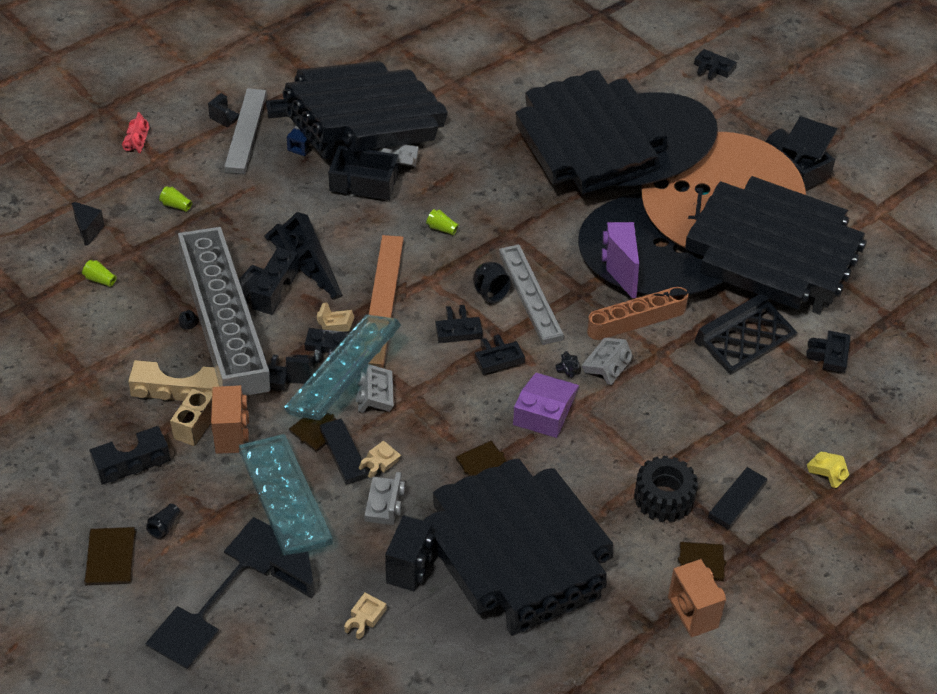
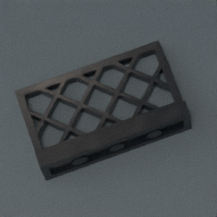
(731, 322)

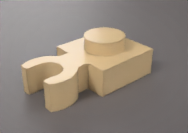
(380, 457)
(365, 612)

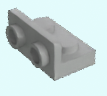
(407, 154)
(608, 359)
(374, 388)
(383, 500)

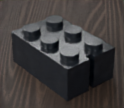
(364, 172)

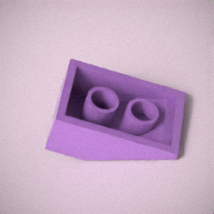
(622, 255)
(544, 404)

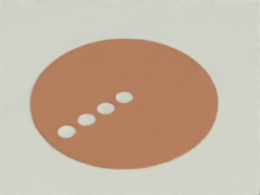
(730, 160)

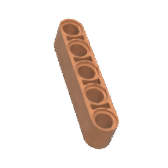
(635, 314)

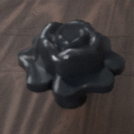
(568, 364)

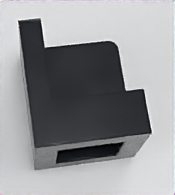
(220, 112)

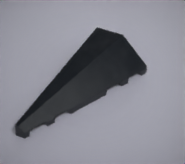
(299, 236)

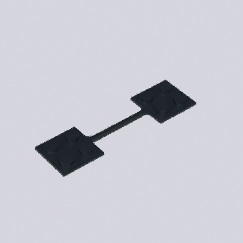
(809, 139)
(187, 634)

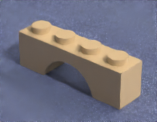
(149, 382)

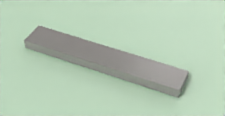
(245, 131)
(531, 295)

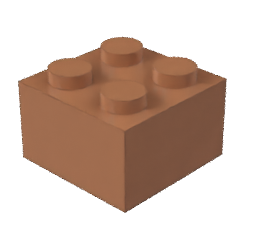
(229, 419)
(696, 597)

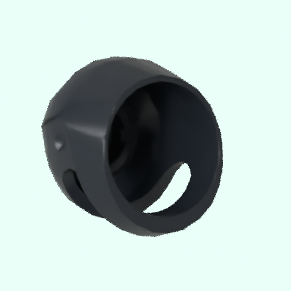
(491, 278)

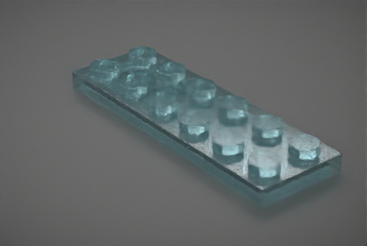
(342, 367)
(285, 495)

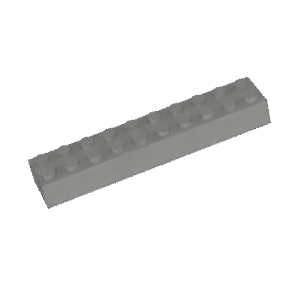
(223, 311)

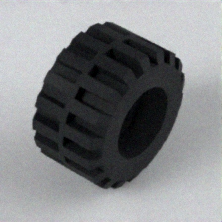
(666, 473)

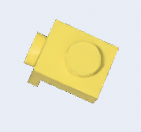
(831, 466)

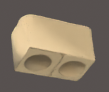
(195, 402)

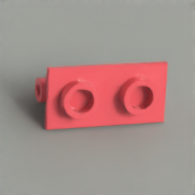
(136, 134)

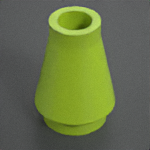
(173, 198)
(439, 221)
(98, 273)

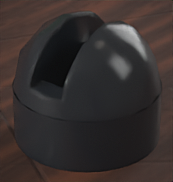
(183, 321)

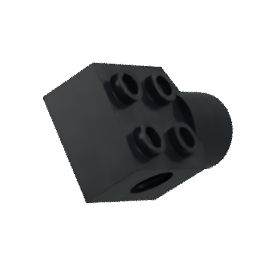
(810, 169)

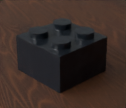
(409, 553)

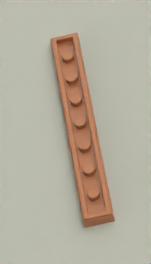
(385, 285)

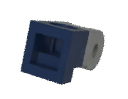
(300, 143)

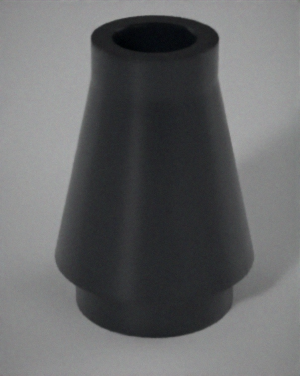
(162, 521)

